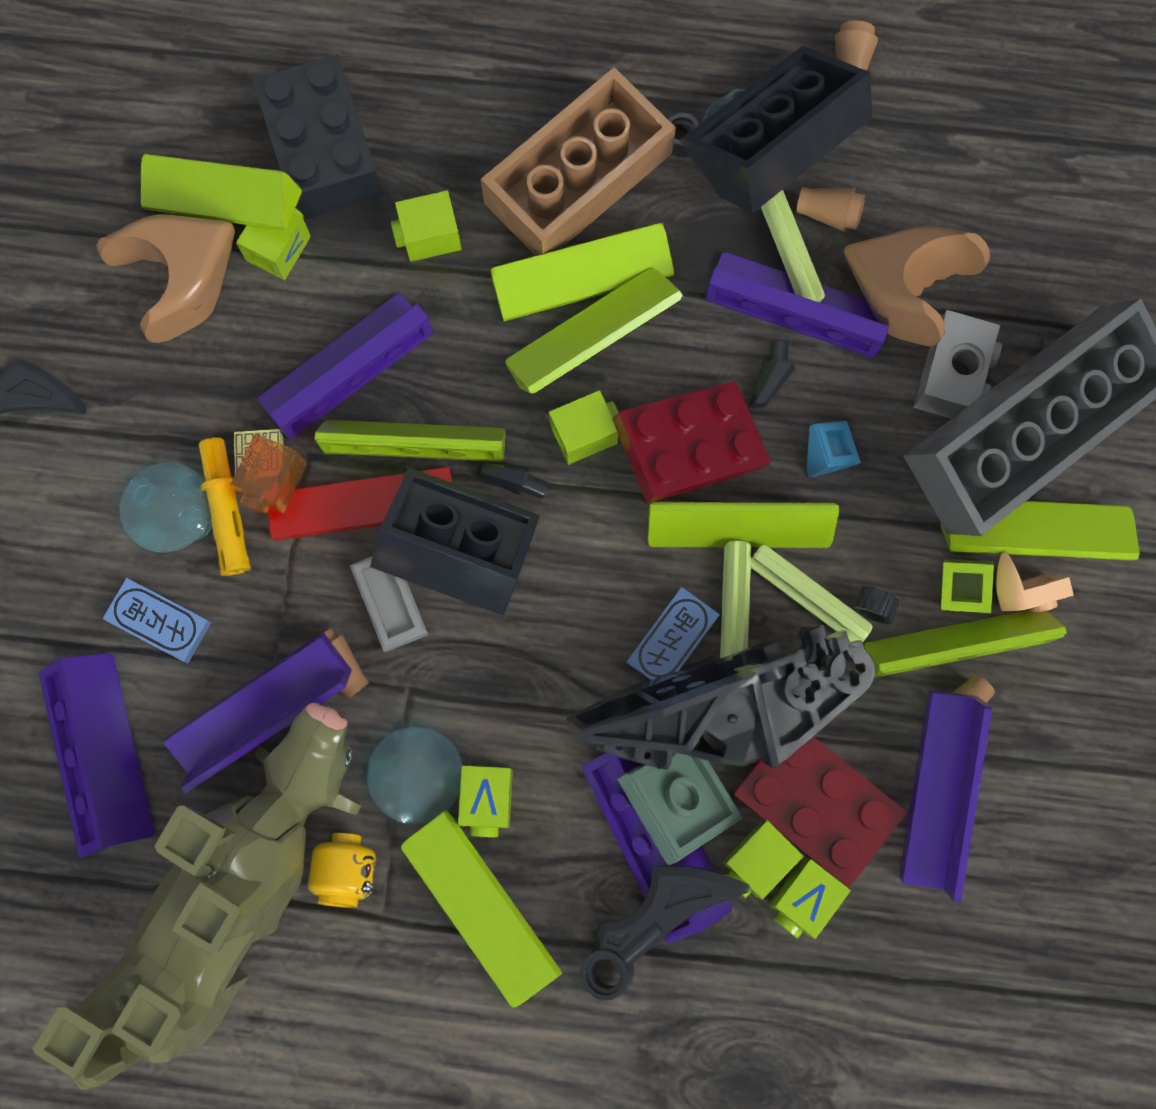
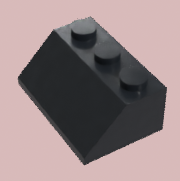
(454, 541)

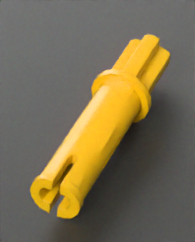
(223, 508)

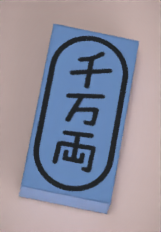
(157, 620)
(673, 636)

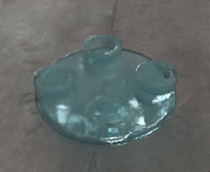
(165, 508)
(414, 775)

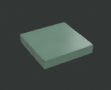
(680, 804)

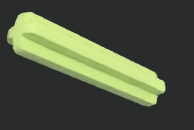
(792, 248)
(809, 594)
(735, 597)

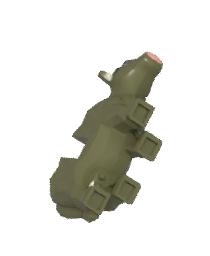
(220, 896)

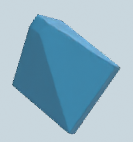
(830, 448)

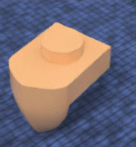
(1034, 593)

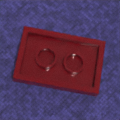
(691, 441)
(822, 808)

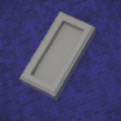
(389, 606)

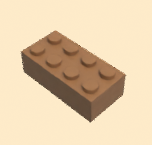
(578, 164)

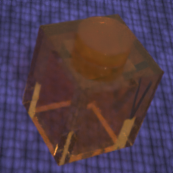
(268, 475)

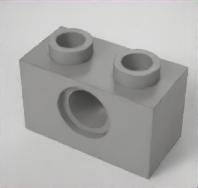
(965, 341)

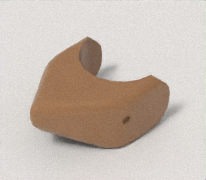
(196, 263)
(903, 263)

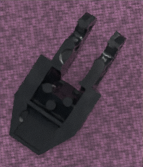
(736, 706)

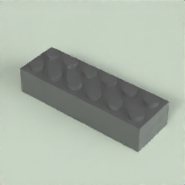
(1039, 419)

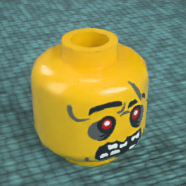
(342, 871)

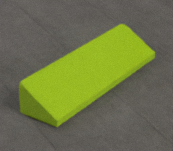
(218, 191)
(579, 271)
(592, 330)
(411, 440)
(756, 523)
(1057, 532)
(963, 641)
(480, 909)

